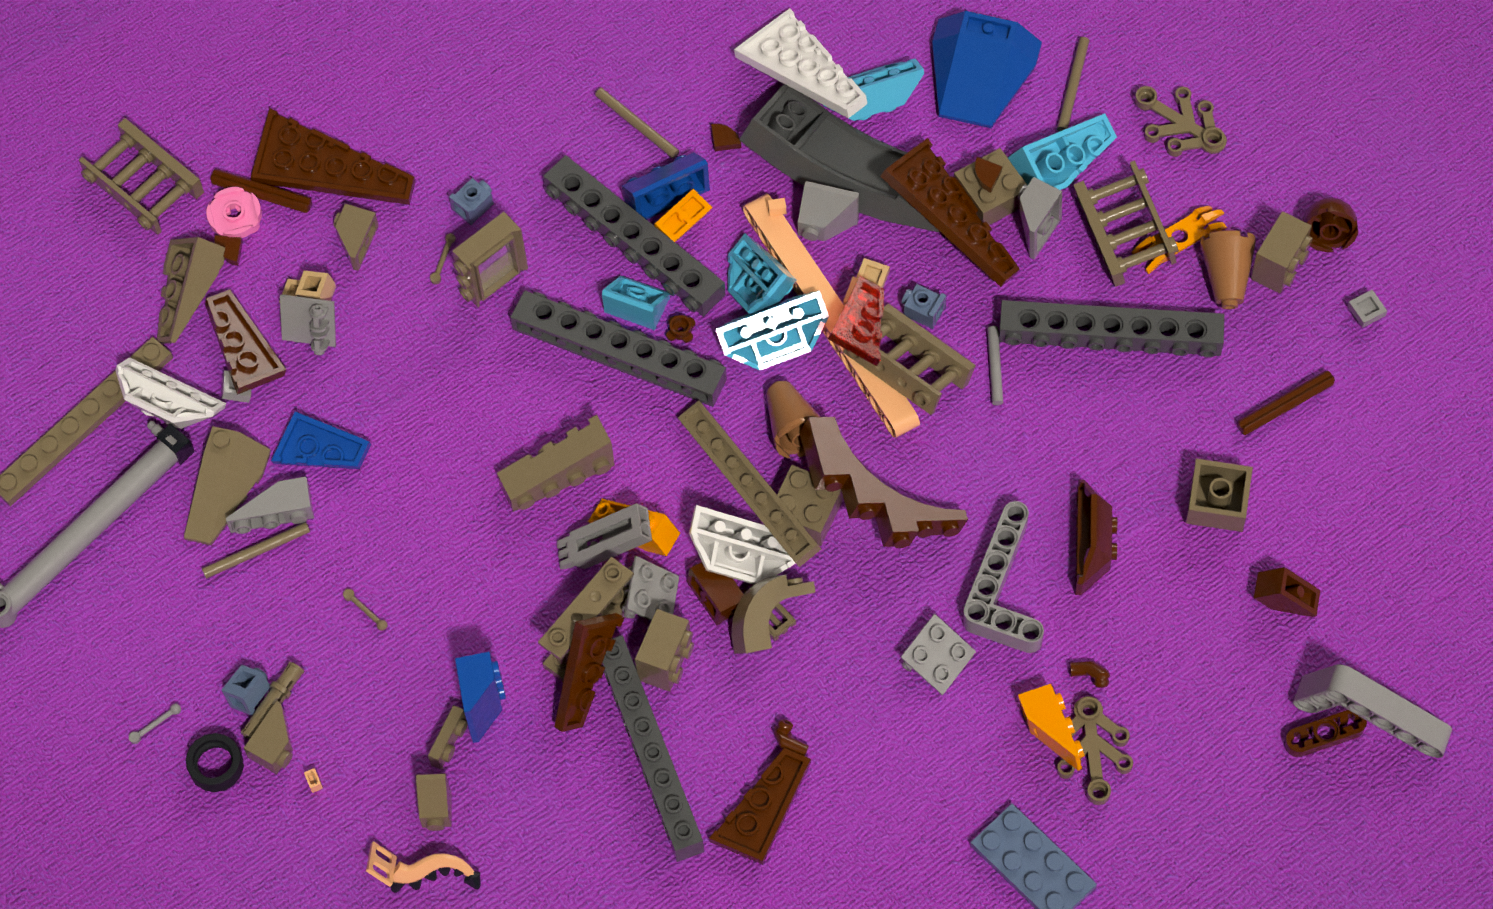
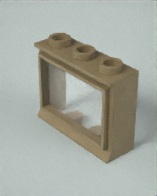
(489, 259)

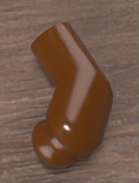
(1092, 669)

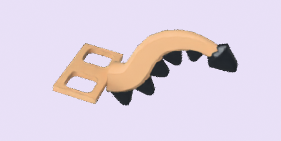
(426, 868)

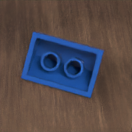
(666, 185)
(480, 691)

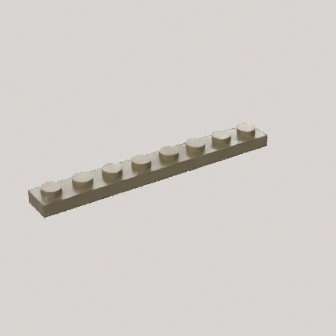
(74, 427)
(749, 484)

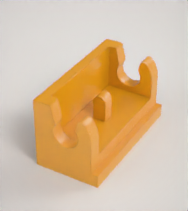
(683, 215)

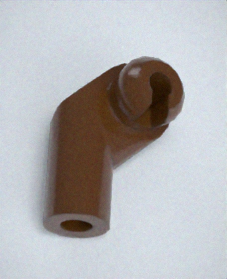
(785, 738)

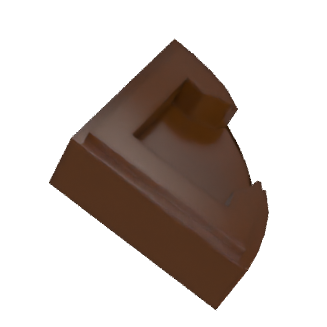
(724, 138)
(987, 173)
(232, 246)

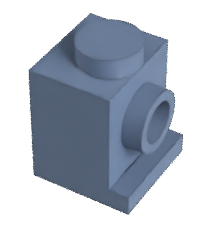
(470, 206)
(926, 312)
(246, 689)

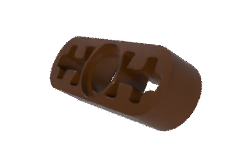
(1302, 733)

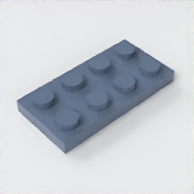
(1032, 862)

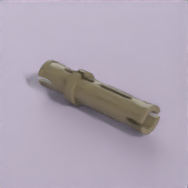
(278, 692)

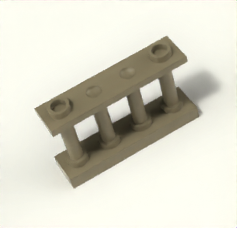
(148, 152)
(1108, 243)
(925, 347)
(599, 598)

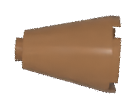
(1228, 265)
(787, 416)

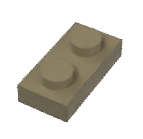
(443, 747)

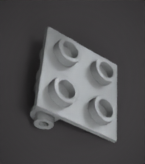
(308, 322)
(649, 590)
(937, 654)

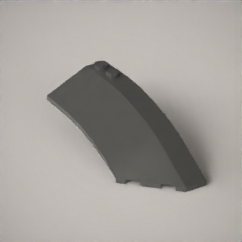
(823, 149)

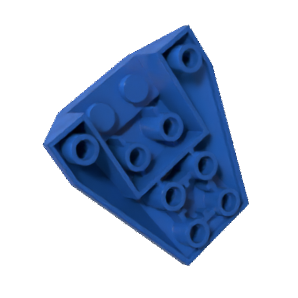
(980, 65)

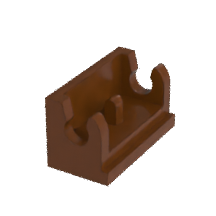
(715, 592)

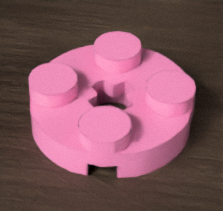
(234, 198)

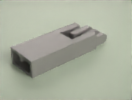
(620, 533)

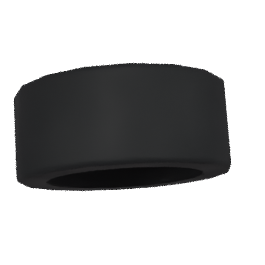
(209, 742)

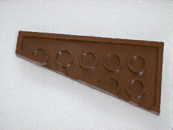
(316, 162)
(946, 205)

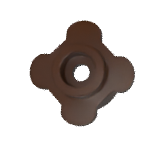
(677, 322)

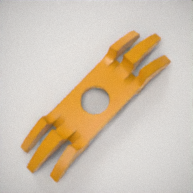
(1191, 226)

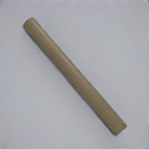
(1073, 84)
(637, 123)
(255, 550)

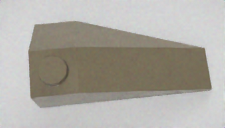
(190, 271)
(226, 476)

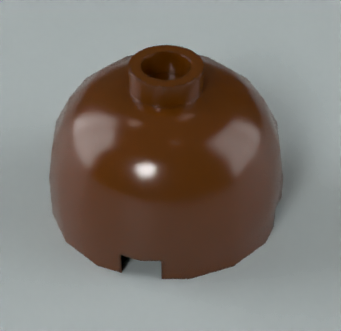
(1332, 224)

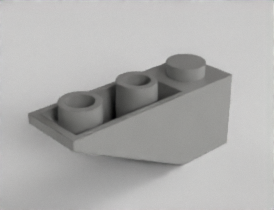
(279, 504)

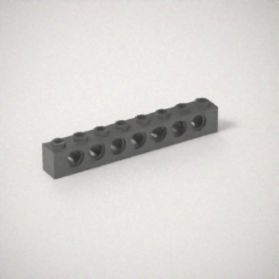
(568, 175)
(1123, 320)
(626, 359)
(651, 752)

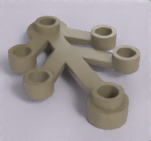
(1182, 123)
(1095, 745)

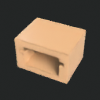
(777, 207)
(313, 780)

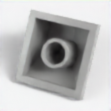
(826, 211)
(1039, 213)

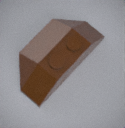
(1093, 537)

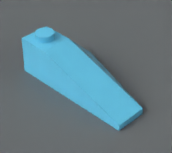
(1064, 154)

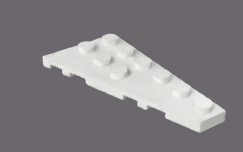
(801, 62)

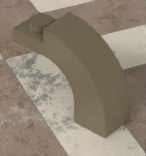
(754, 610)

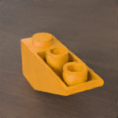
(662, 529)
(1047, 723)

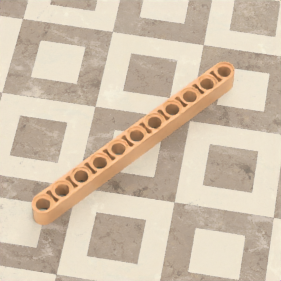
(787, 248)

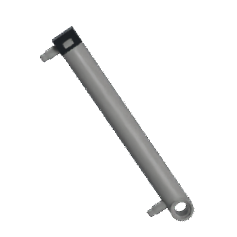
(38, 573)

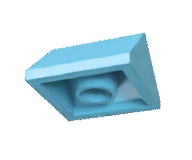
(635, 301)

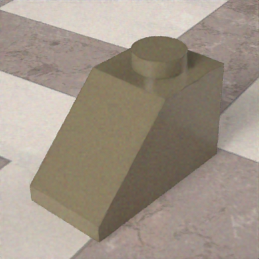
(355, 232)
(271, 741)
(434, 801)

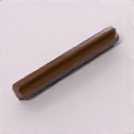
(262, 191)
(1285, 402)

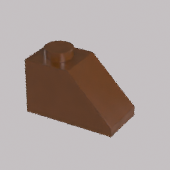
(1286, 592)

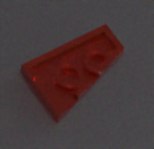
(860, 321)

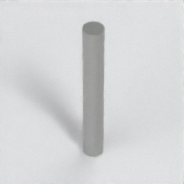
(995, 365)

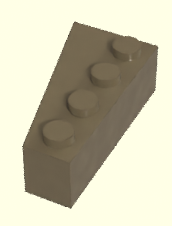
(558, 466)

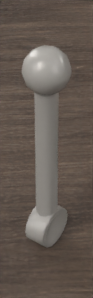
(135, 737)

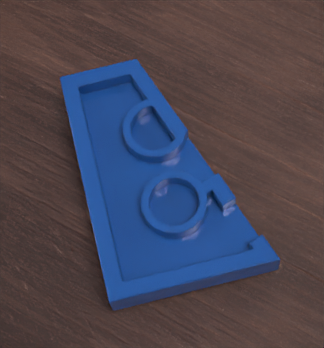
(319, 445)

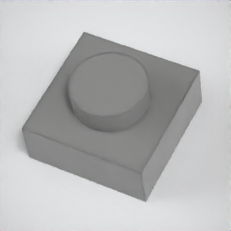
(1367, 308)
(229, 391)

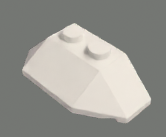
(164, 396)
(736, 546)

